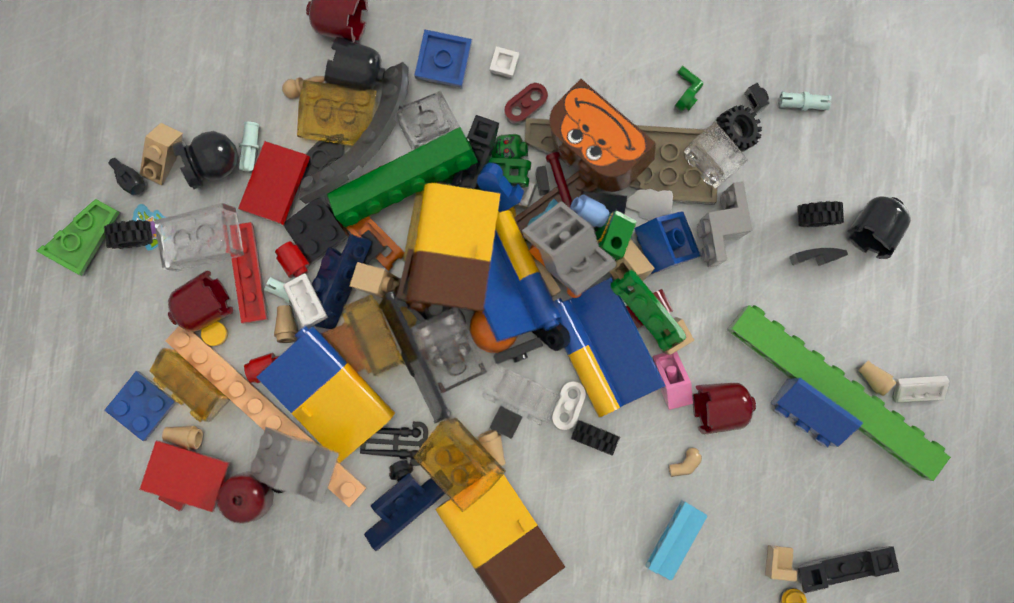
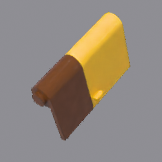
(452, 248)
(502, 543)

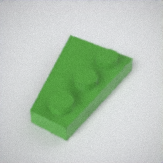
(80, 240)

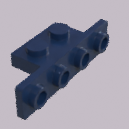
(335, 277)
(401, 507)

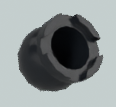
(207, 157)

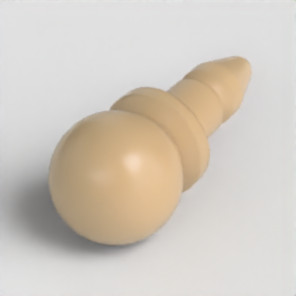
(292, 88)

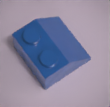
(667, 241)

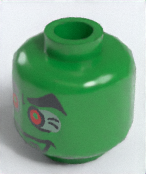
(510, 147)

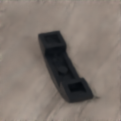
(482, 140)
(847, 567)

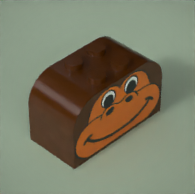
(599, 139)

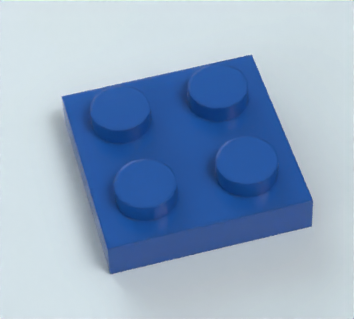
(443, 58)
(140, 406)

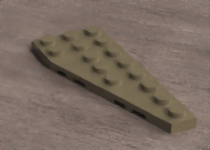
(667, 172)

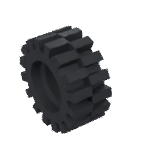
(747, 123)
(820, 214)
(128, 234)
(595, 437)

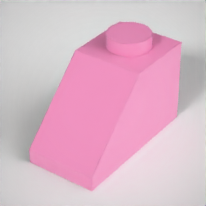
(678, 385)

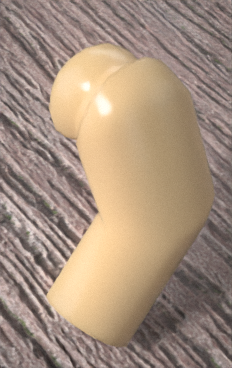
(689, 465)

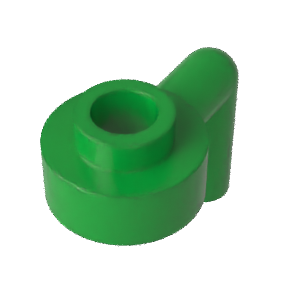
(688, 98)

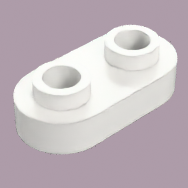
(569, 406)

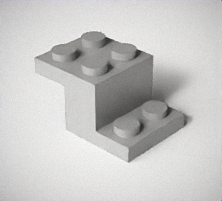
(724, 224)
(569, 248)
(293, 464)

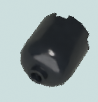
(354, 65)
(880, 226)

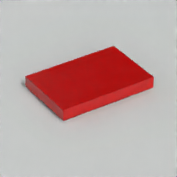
(274, 182)
(184, 476)

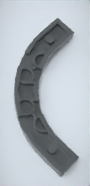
(371, 140)

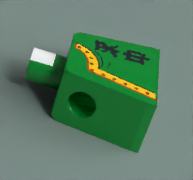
(615, 234)

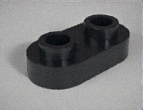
(555, 338)

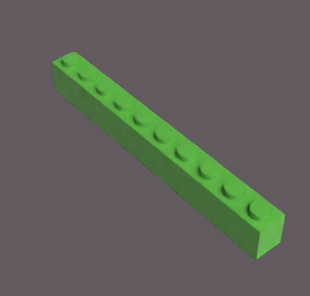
(879, 424)

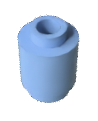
(590, 210)

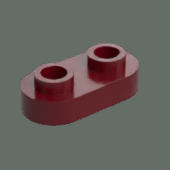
(525, 104)

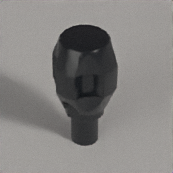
(127, 177)

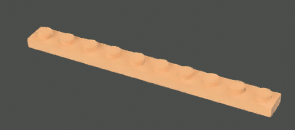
(254, 403)

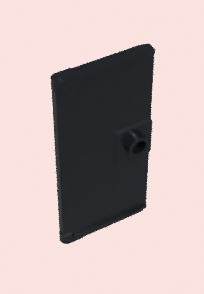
(413, 358)

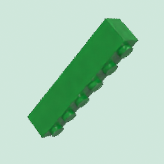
(402, 177)

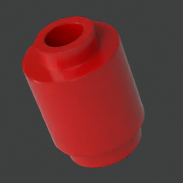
(292, 260)
(257, 365)

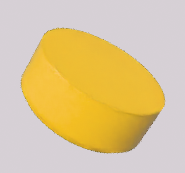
(214, 334)

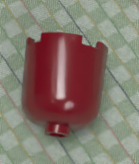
(338, 18)
(198, 303)
(723, 407)
(256, 498)

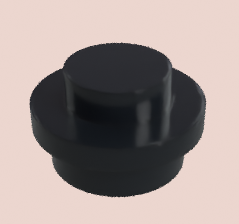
(400, 470)

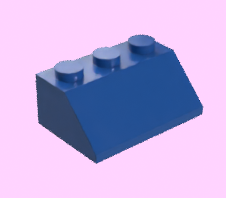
(815, 412)

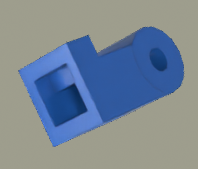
(492, 180)

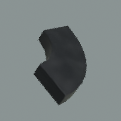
(323, 155)

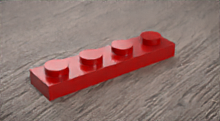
(248, 278)

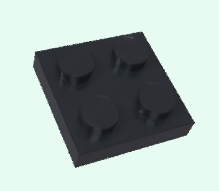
(315, 229)

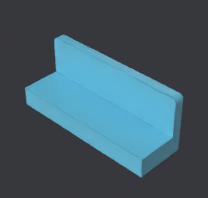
(676, 540)

